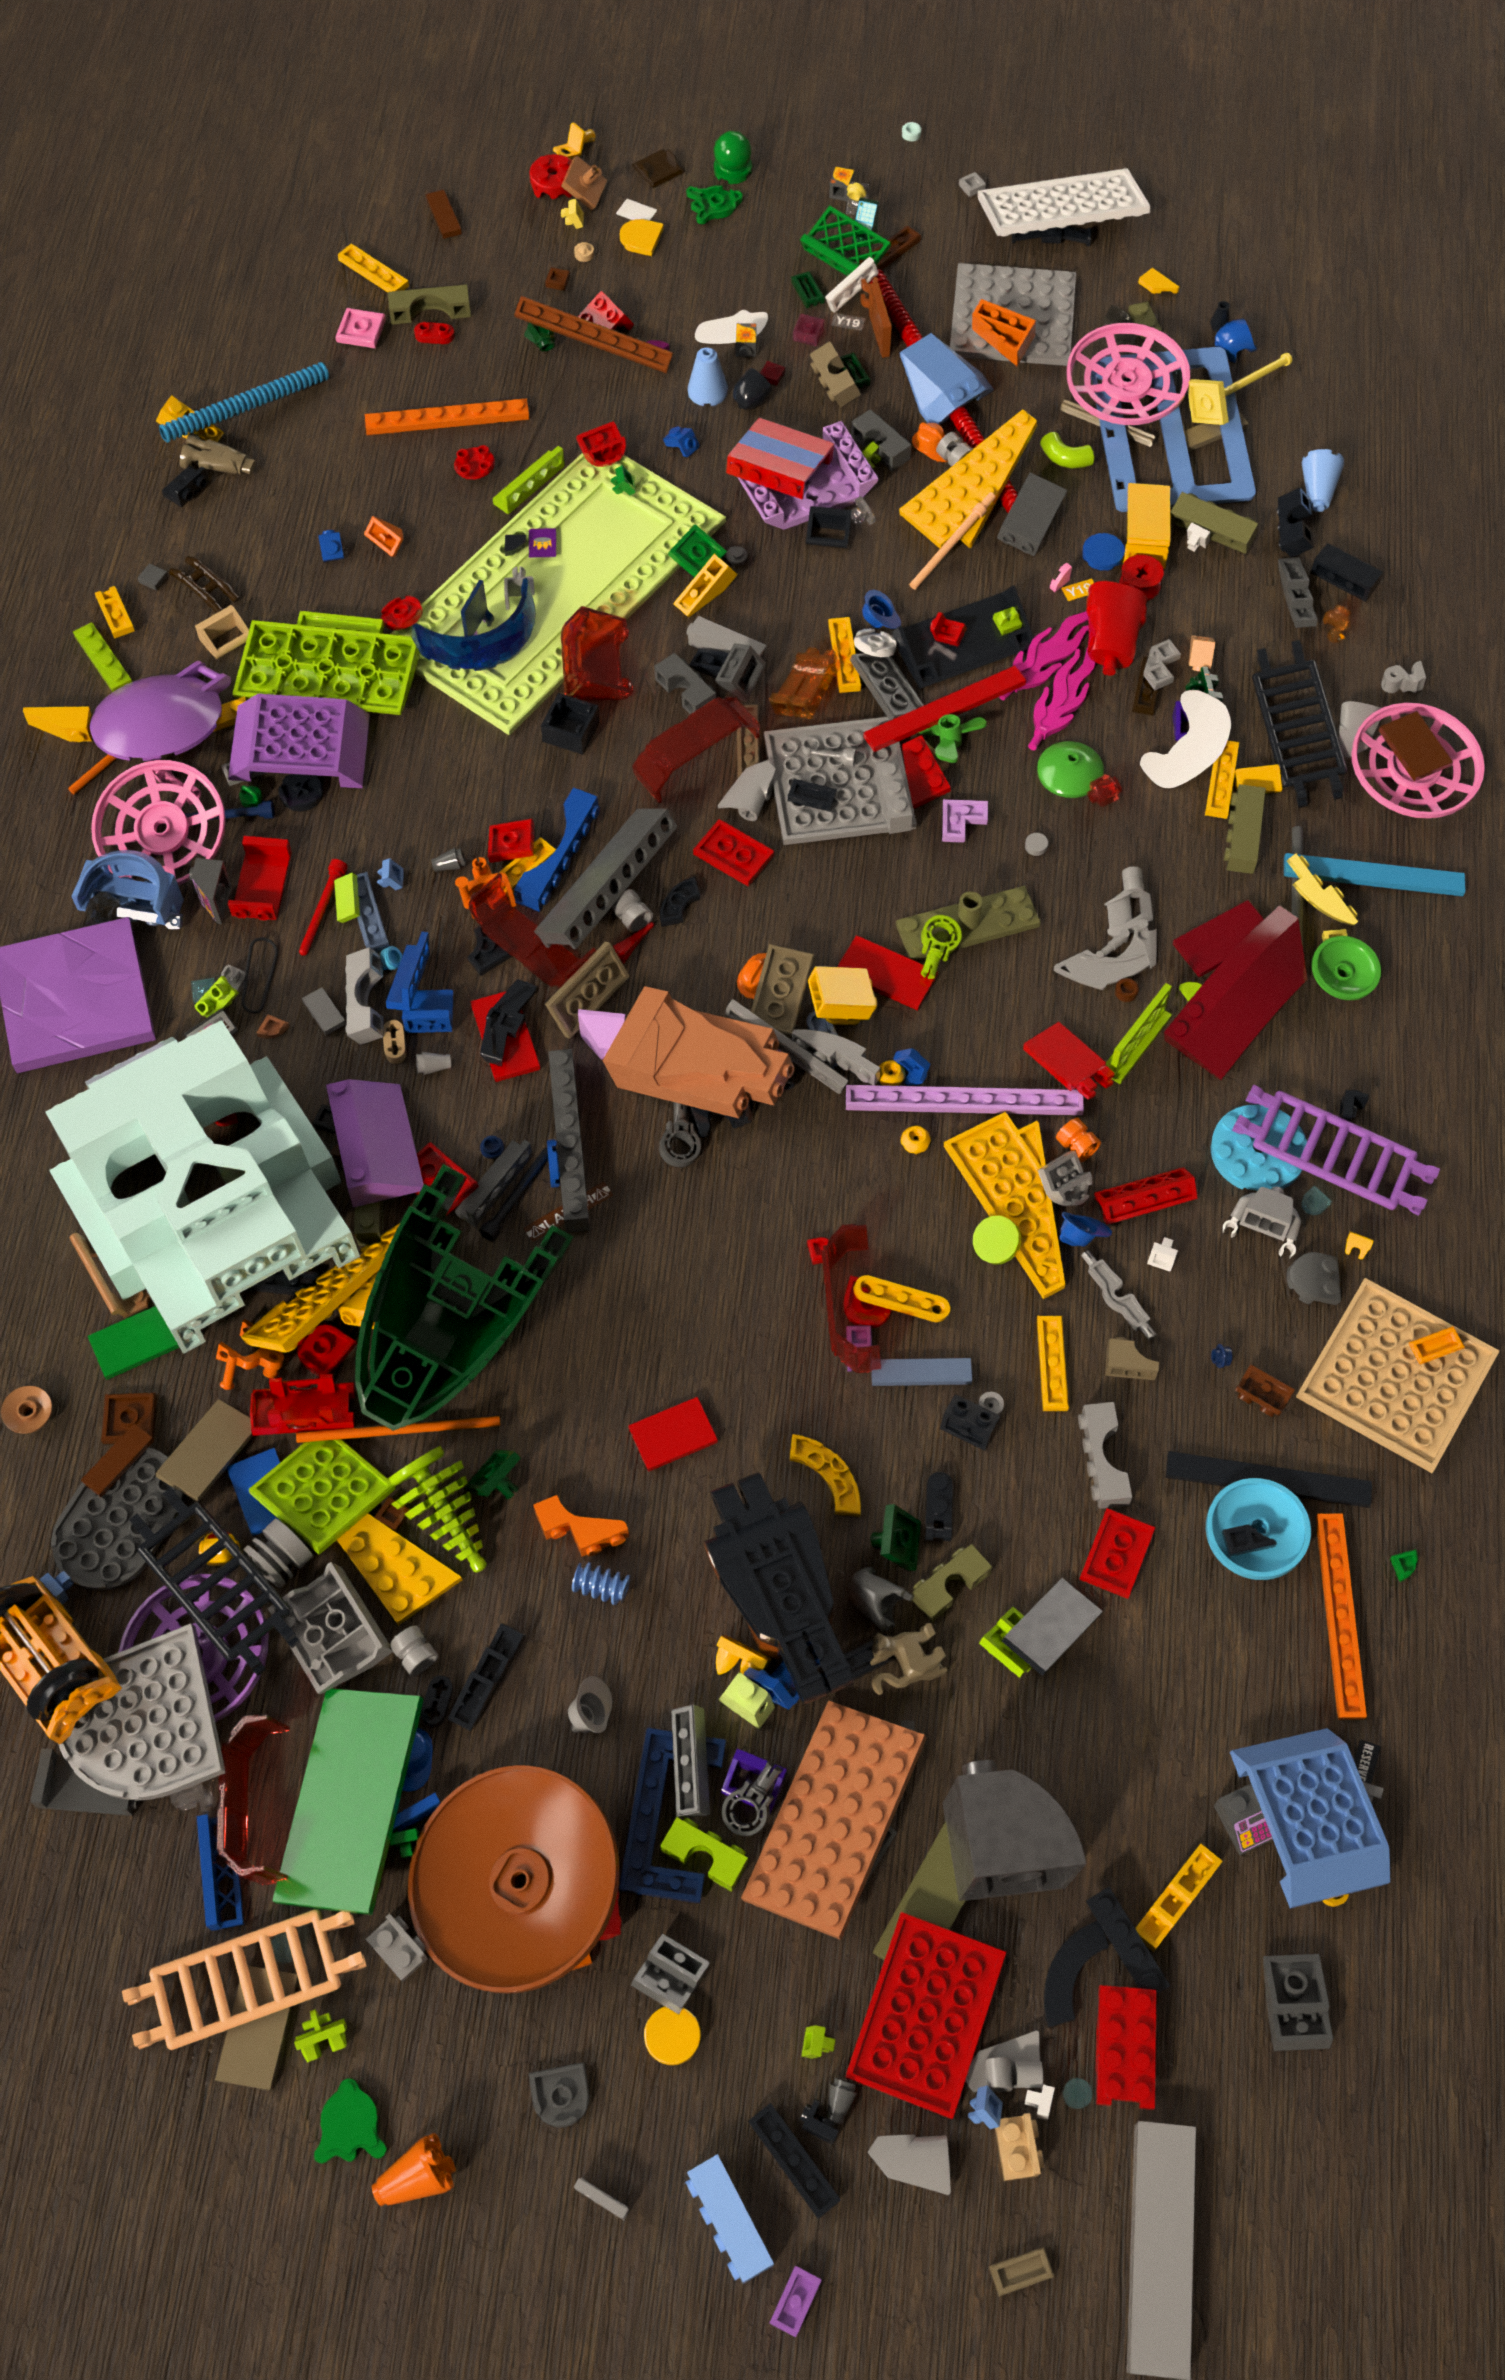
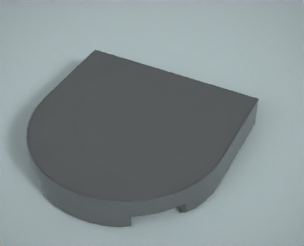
(560, 2094)

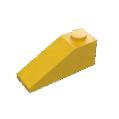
(705, 586)
(64, 722)

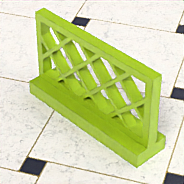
(1140, 1036)

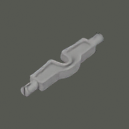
(1126, 1305)

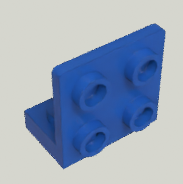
(430, 1012)
(777, 1684)

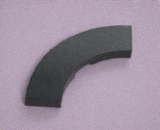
(1064, 1970)

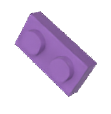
(795, 2301)

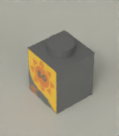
(839, 182)
(746, 339)

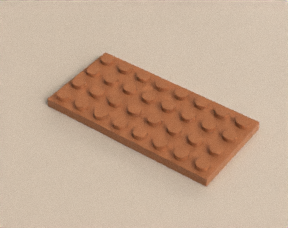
(834, 1819)

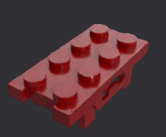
(297, 1410)
(1126, 2046)

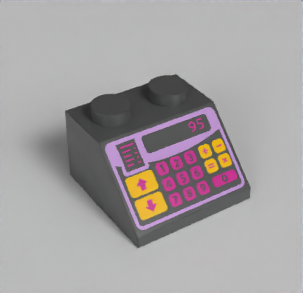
(211, 886)
(1243, 1819)

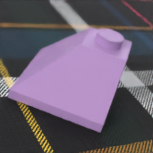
(599, 1029)

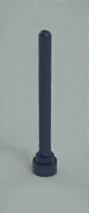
(264, 810)

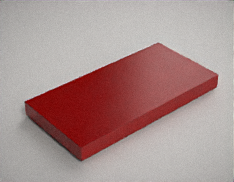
(890, 972)
(519, 1053)

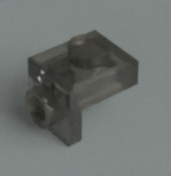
(101, 908)

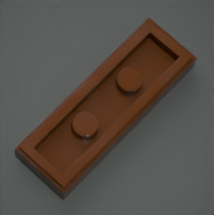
(443, 214)
(117, 1460)

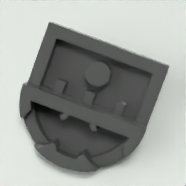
(1315, 1278)

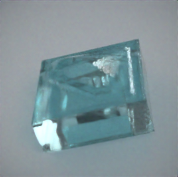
(200, 987)

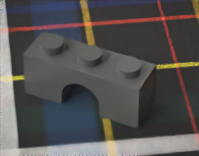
(893, 448)
(676, 673)

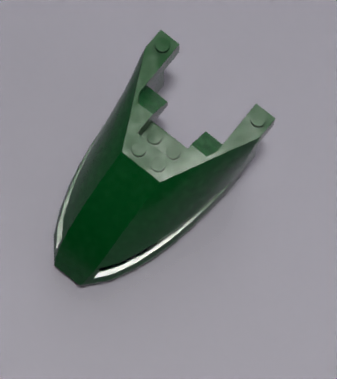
(437, 1313)

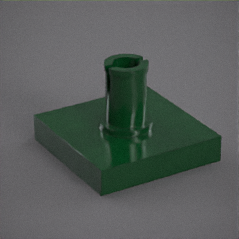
(493, 1475)
(899, 1537)

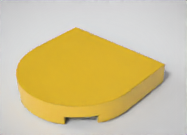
(641, 236)

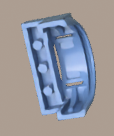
(160, 892)

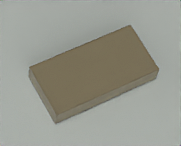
(1021, 2271)

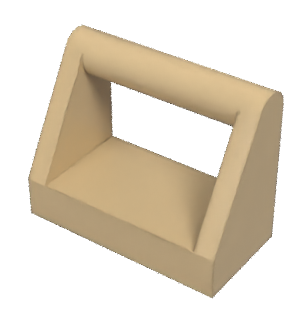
(219, 624)

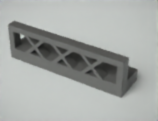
(495, 1182)

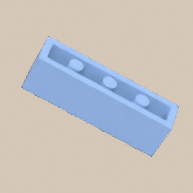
(730, 2219)

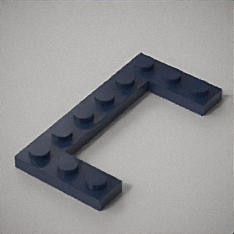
(637, 1872)

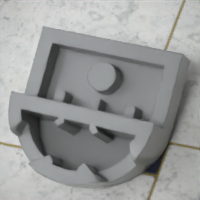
(1065, 1180)

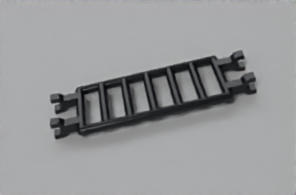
(1326, 716)
(239, 1559)

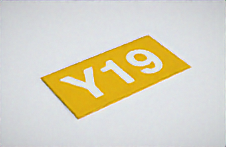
(1077, 590)

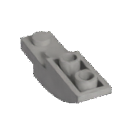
(833, 1048)

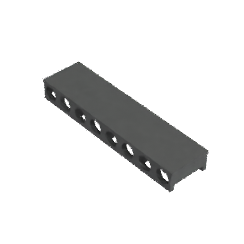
(604, 876)

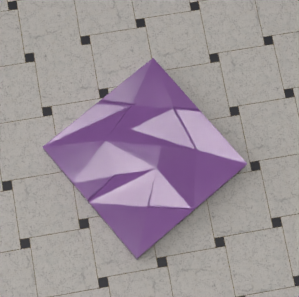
(73, 995)

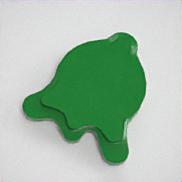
(713, 202)
(348, 2124)

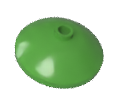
(1069, 777)
(1353, 960)

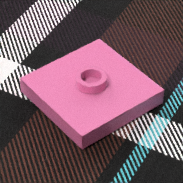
(360, 328)

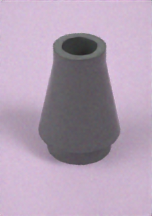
(449, 860)
(840, 2099)

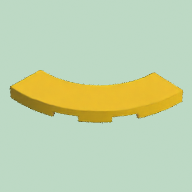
(832, 1469)

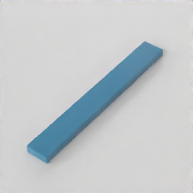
(1382, 875)

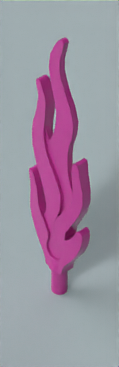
(1049, 652)
(1064, 701)

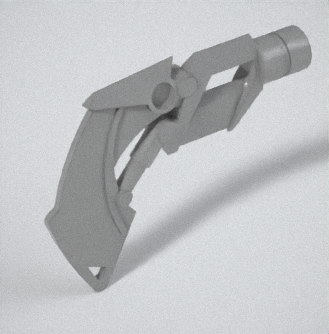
(1097, 969)

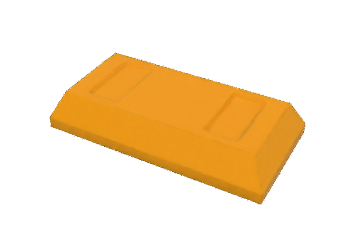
(1436, 1345)

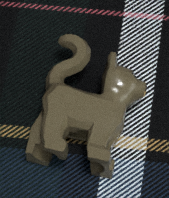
(910, 1657)

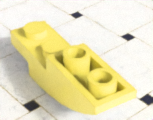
(1326, 901)

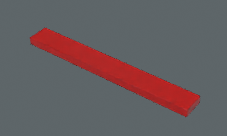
(954, 704)

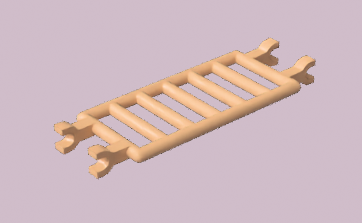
(156, 1986)

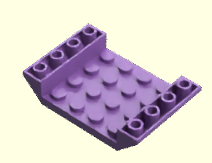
(300, 738)

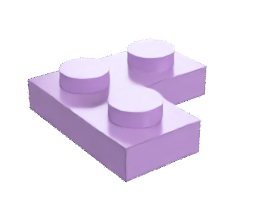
(961, 812)

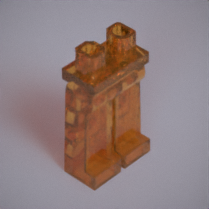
(805, 684)

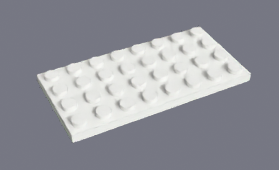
(1063, 202)

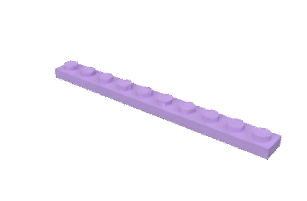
(964, 1100)

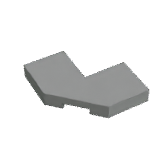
(1155, 669)

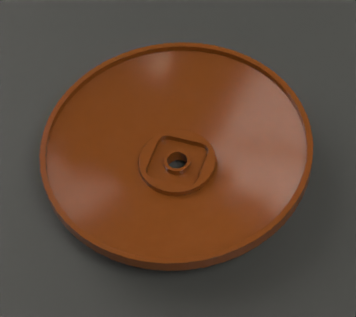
(467, 1872)

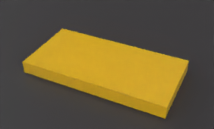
(1148, 514)

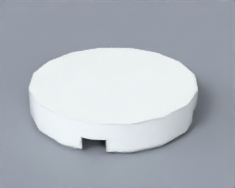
(875, 644)

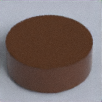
(1126, 990)

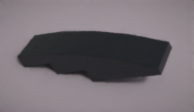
(486, 1677)

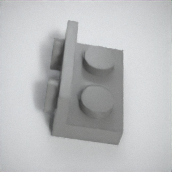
(397, 1947)

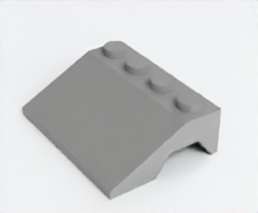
(333, 1630)

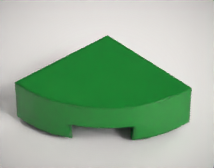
(1404, 1564)

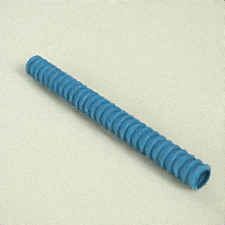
(243, 402)

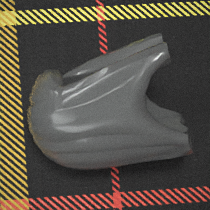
(875, 1597)

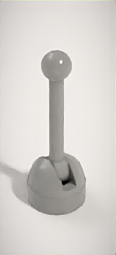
(847, 756)

